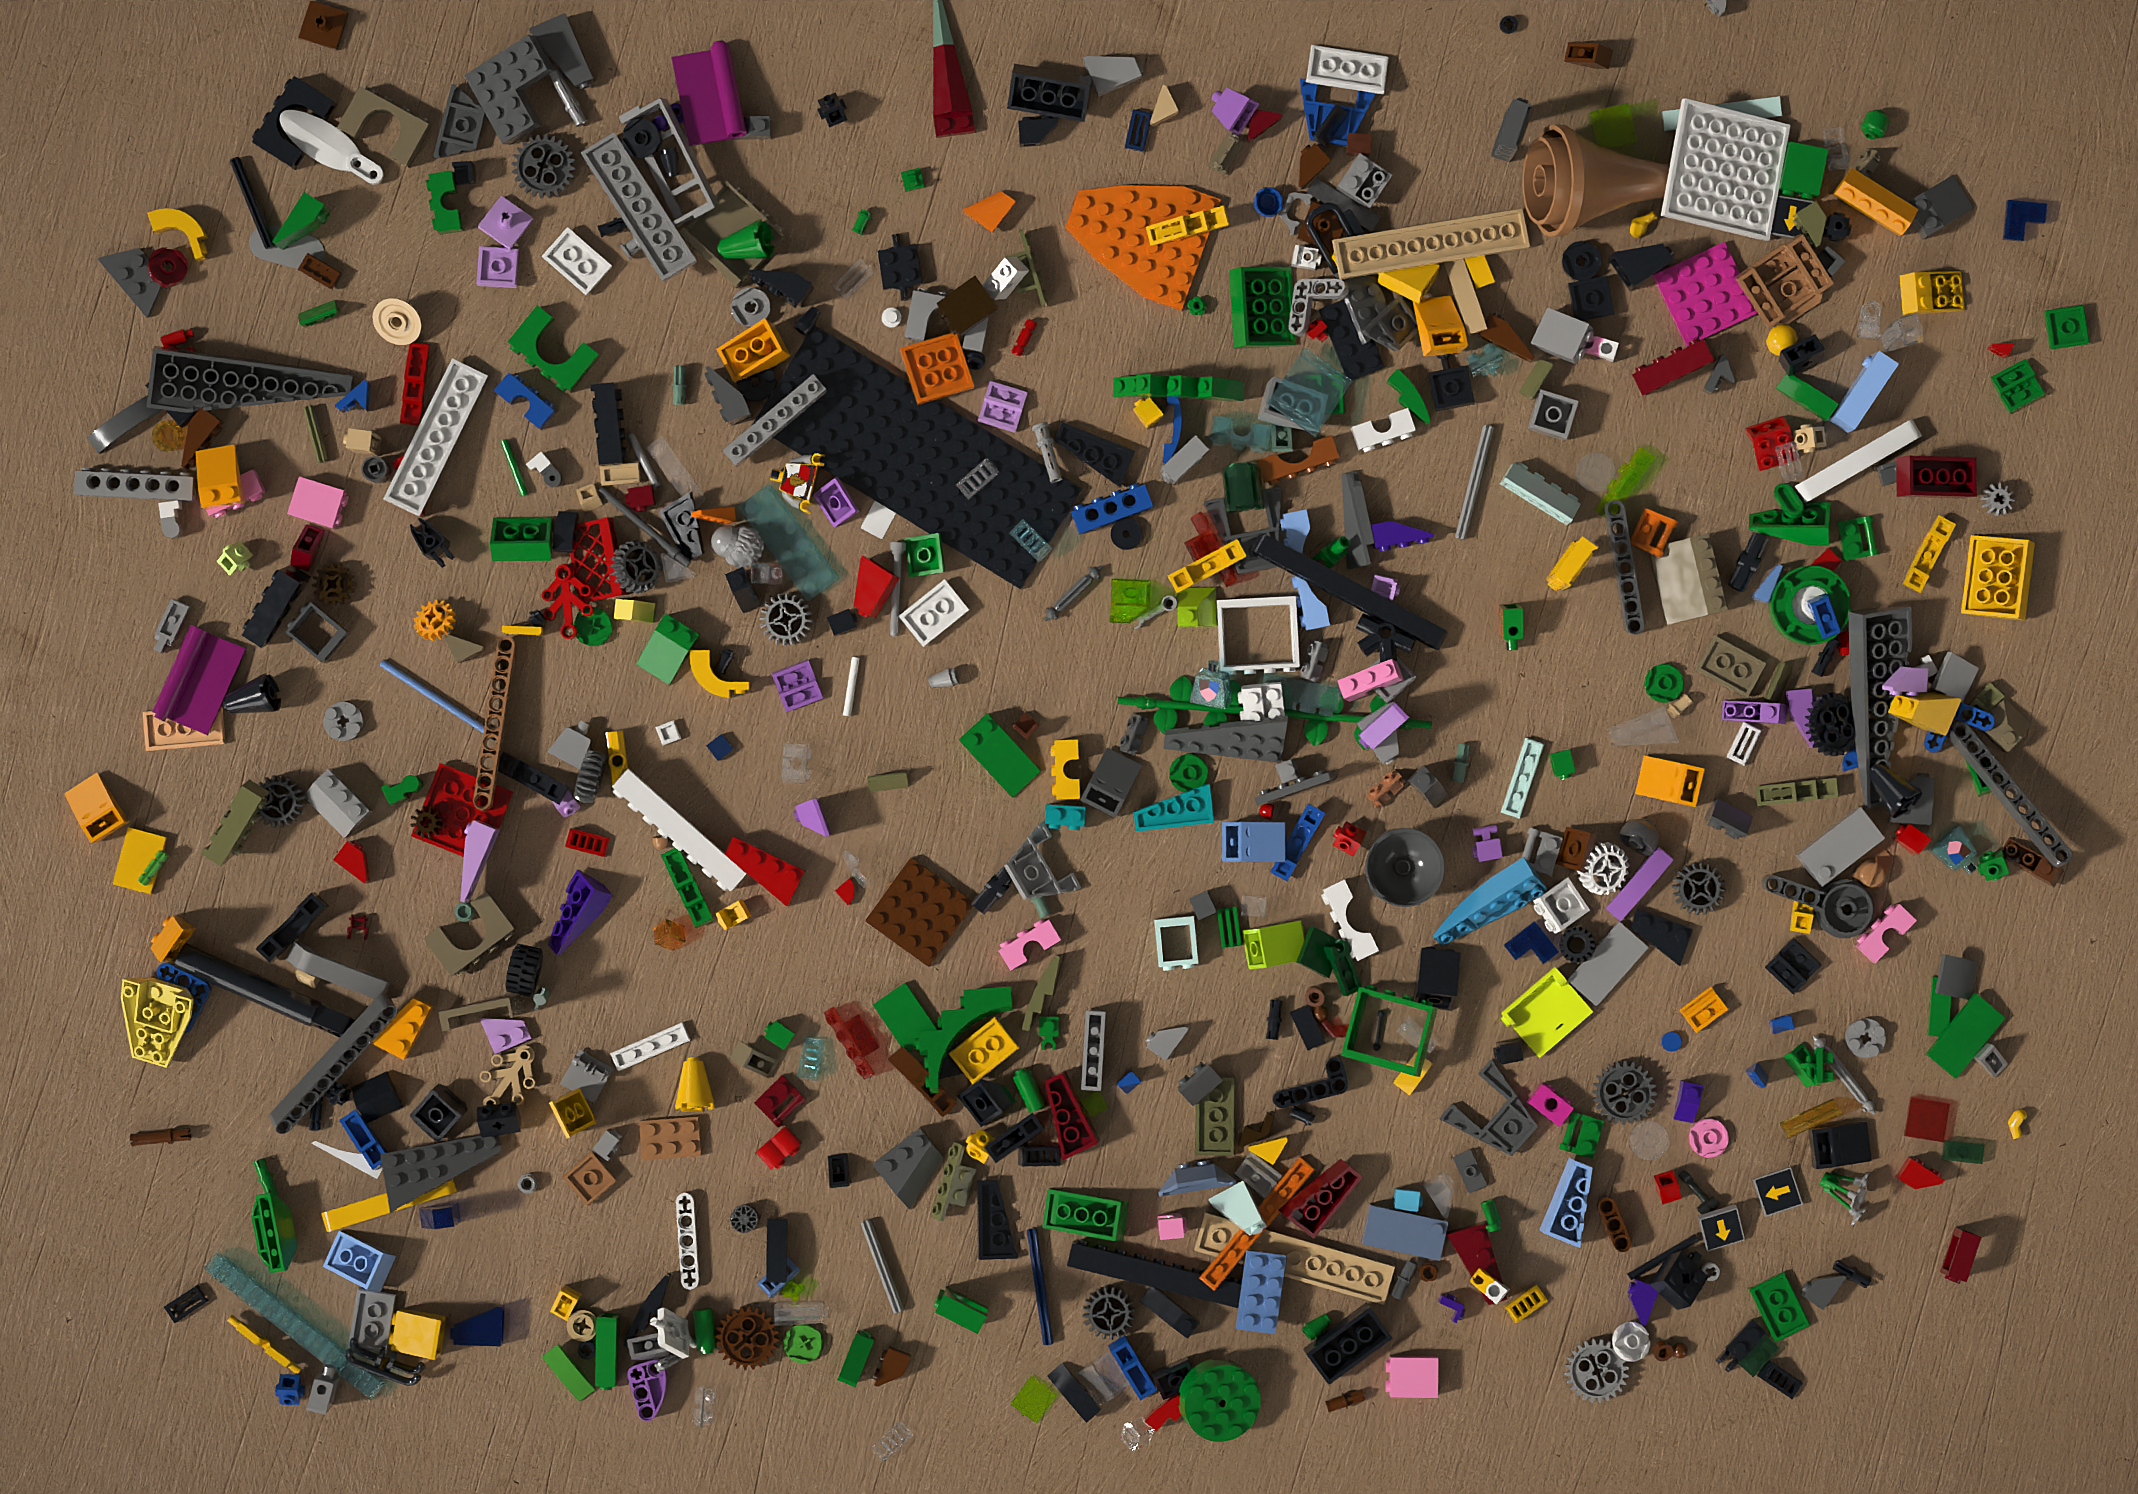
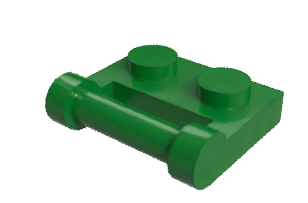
(1851, 538)
(1587, 1137)

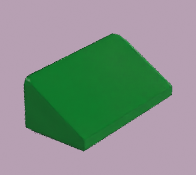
(318, 313)
(1797, 1057)

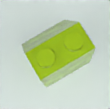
(1273, 944)

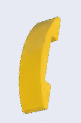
(1928, 553)
(1207, 566)

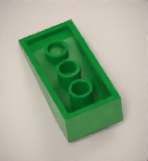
(999, 755)
(1085, 1214)

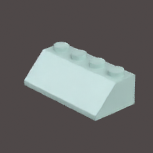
(1540, 494)

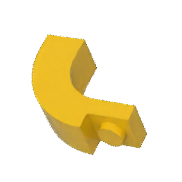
(173, 219)
(702, 670)

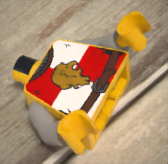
(798, 480)

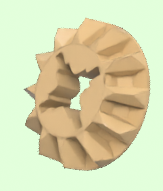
(574, 1329)

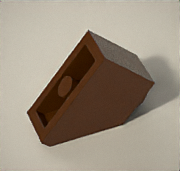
(1588, 55)
(1311, 164)

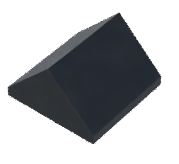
(376, 1097)
(1169, 1377)

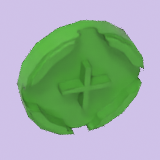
(803, 1343)

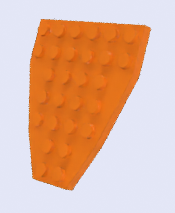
(1113, 231)

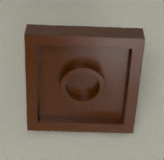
(323, 25)
(1327, 227)
(1575, 849)

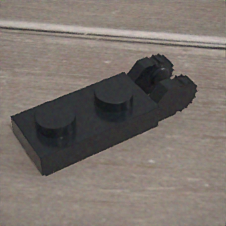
(1741, 1344)

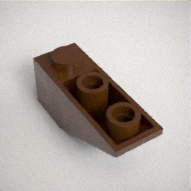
(200, 431)
(2032, 862)

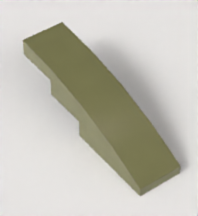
(1797, 791)
(1044, 986)

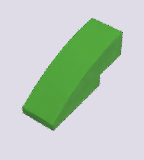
(568, 1372)

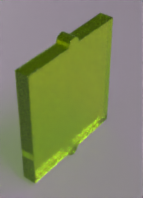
(1033, 1399)

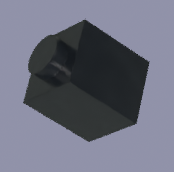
(843, 622)

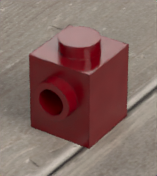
(640, 498)

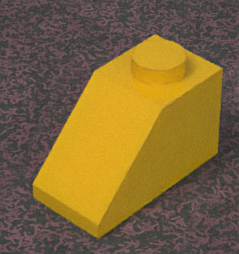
(1147, 412)

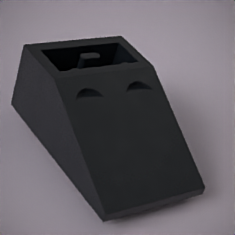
(787, 284)
(1839, 1145)

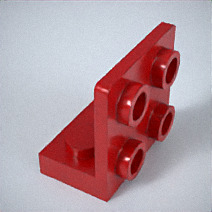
(1766, 438)

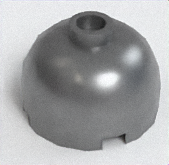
(1641, 835)

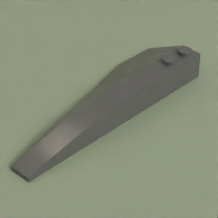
(1876, 650)

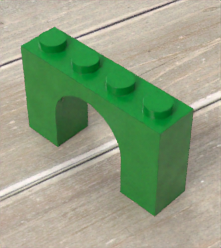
(526, 341)
(960, 1309)

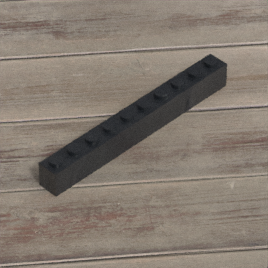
(1151, 1273)

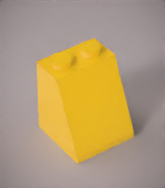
(1926, 711)
(418, 1333)

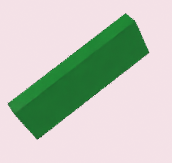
(1938, 1011)

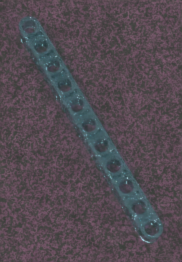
(292, 1324)

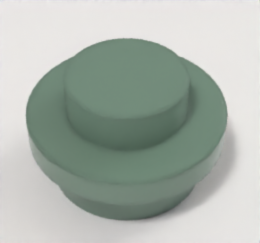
(464, 911)

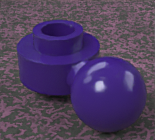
(662, 122)

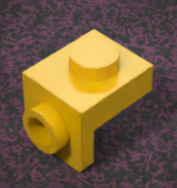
(733, 914)

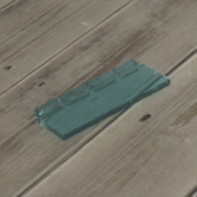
(1307, 694)

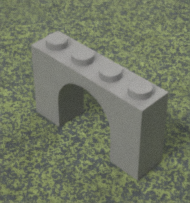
(921, 309)

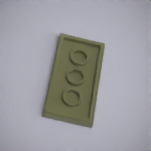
(1216, 1120)

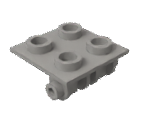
(587, 1074)

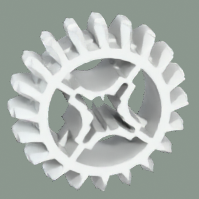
(1609, 873)

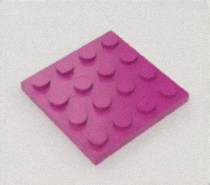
(1704, 294)

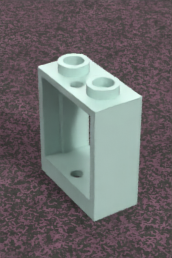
(1178, 921)

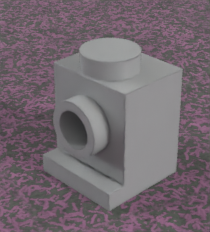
(1287, 771)
(607, 1144)

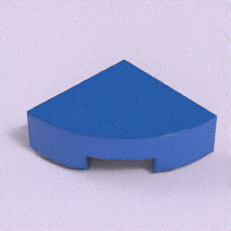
(1850, 760)

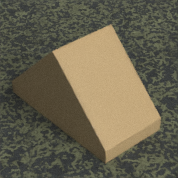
(1164, 108)

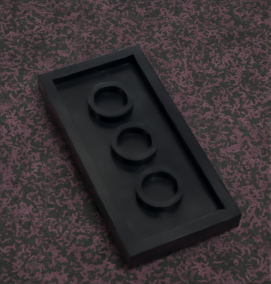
(1355, 358)

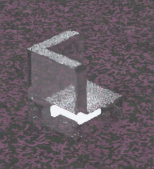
(1253, 906)
(1136, 1434)

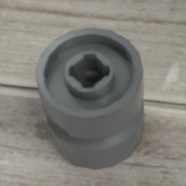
(376, 469)

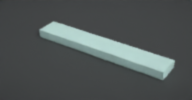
(1762, 108)

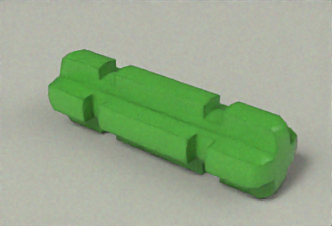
(153, 867)

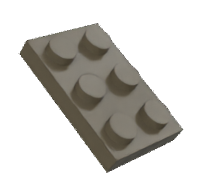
(1730, 666)

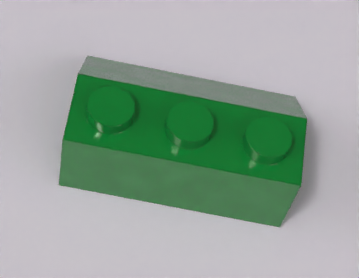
(521, 539)

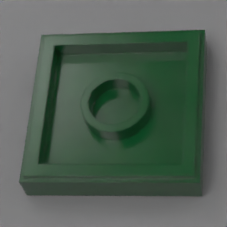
(1313, 954)

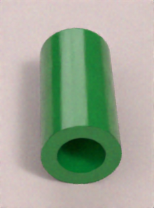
(1029, 1090)
(704, 1330)

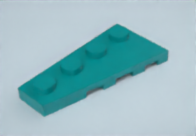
(1181, 810)

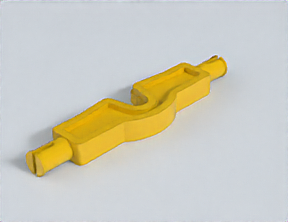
(269, 1347)

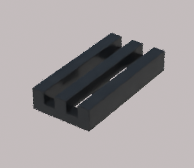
(199, 1294)

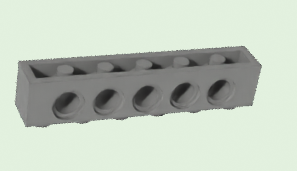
(775, 420)
(84, 487)

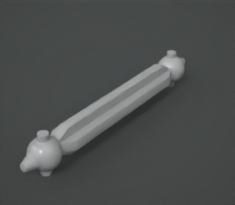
(1846, 1077)

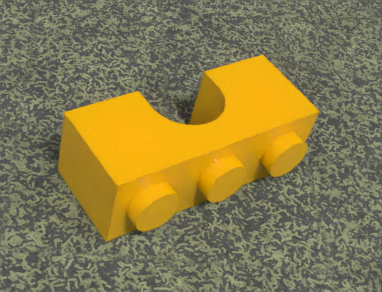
(1064, 751)

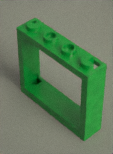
(1355, 1021)

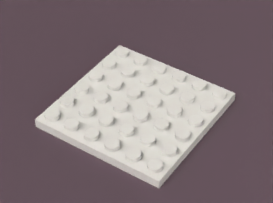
(1725, 169)

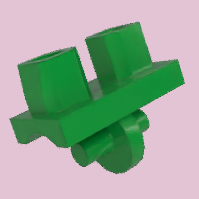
(1820, 1057)

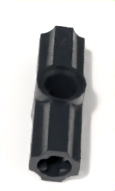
(1748, 562)
(993, 890)

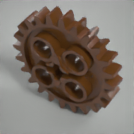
(735, 1324)

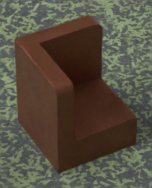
(1358, 143)
(1025, 725)

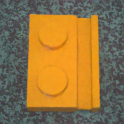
(1703, 1009)

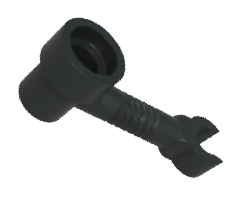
(1707, 1204)

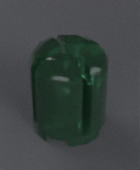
(1242, 487)

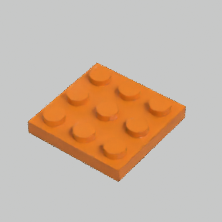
(936, 368)

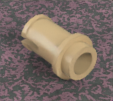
(1679, 706)

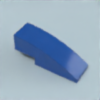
(364, 1138)
(1132, 1367)

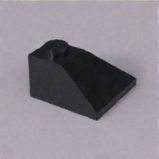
(986, 1100)

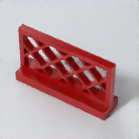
(610, 544)

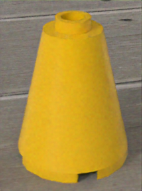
(694, 1088)

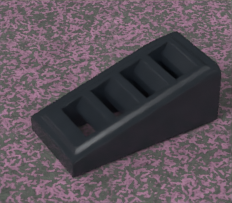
(1022, 1155)
(1769, 1372)

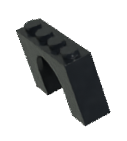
(295, 95)

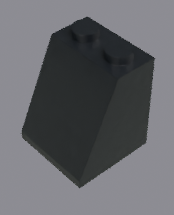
(1640, 263)
(1437, 977)

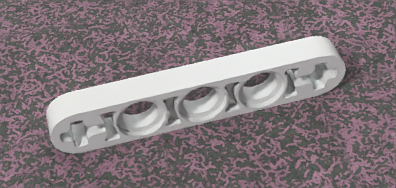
(687, 1250)

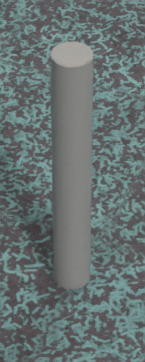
(643, 460)

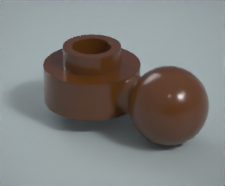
(1319, 1013)
(1663, 1350)

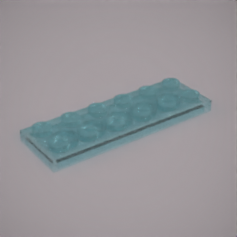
(788, 542)

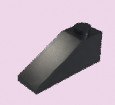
(1014, 1138)
(1170, 1312)

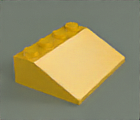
(1998, 577)

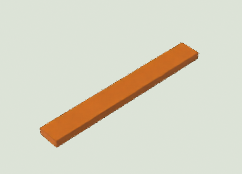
(1269, 1208)

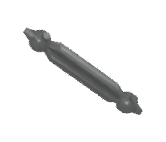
(1073, 593)

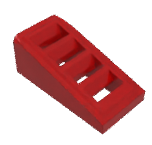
(569, 843)

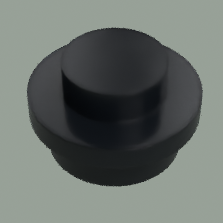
(975, 360)
(537, 618)

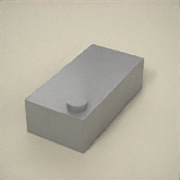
(1839, 846)

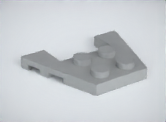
(1032, 873)

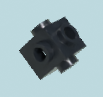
(832, 109)
(1834, 234)

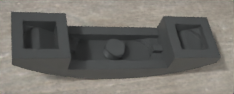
(121, 424)

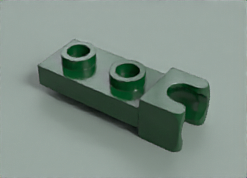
(1343, 967)

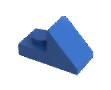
(360, 393)

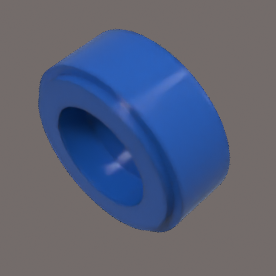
(1671, 1041)

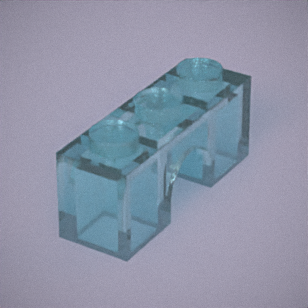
(1222, 433)

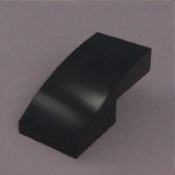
(564, 531)
(1307, 1027)

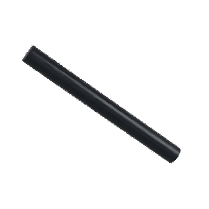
(1661, 1257)

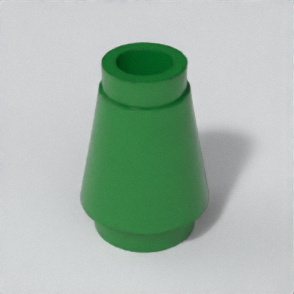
(1316, 1327)

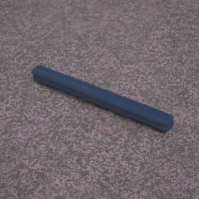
(1040, 1287)

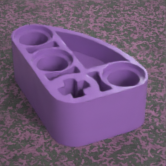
(653, 1382)

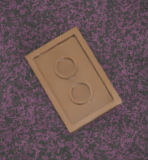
(670, 1138)

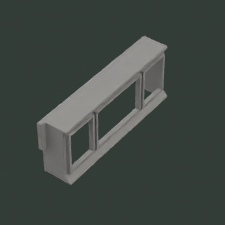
(700, 178)

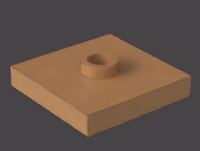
(590, 1178)

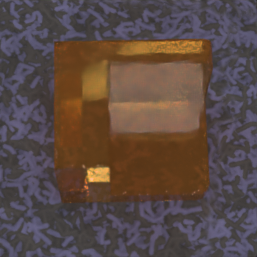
(669, 934)

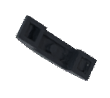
(532, 778)

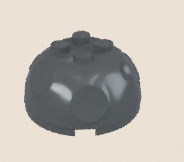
(1404, 867)

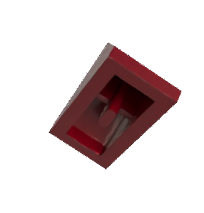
(1261, 122)

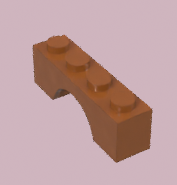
(1274, 468)

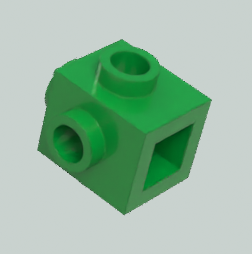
(1993, 865)

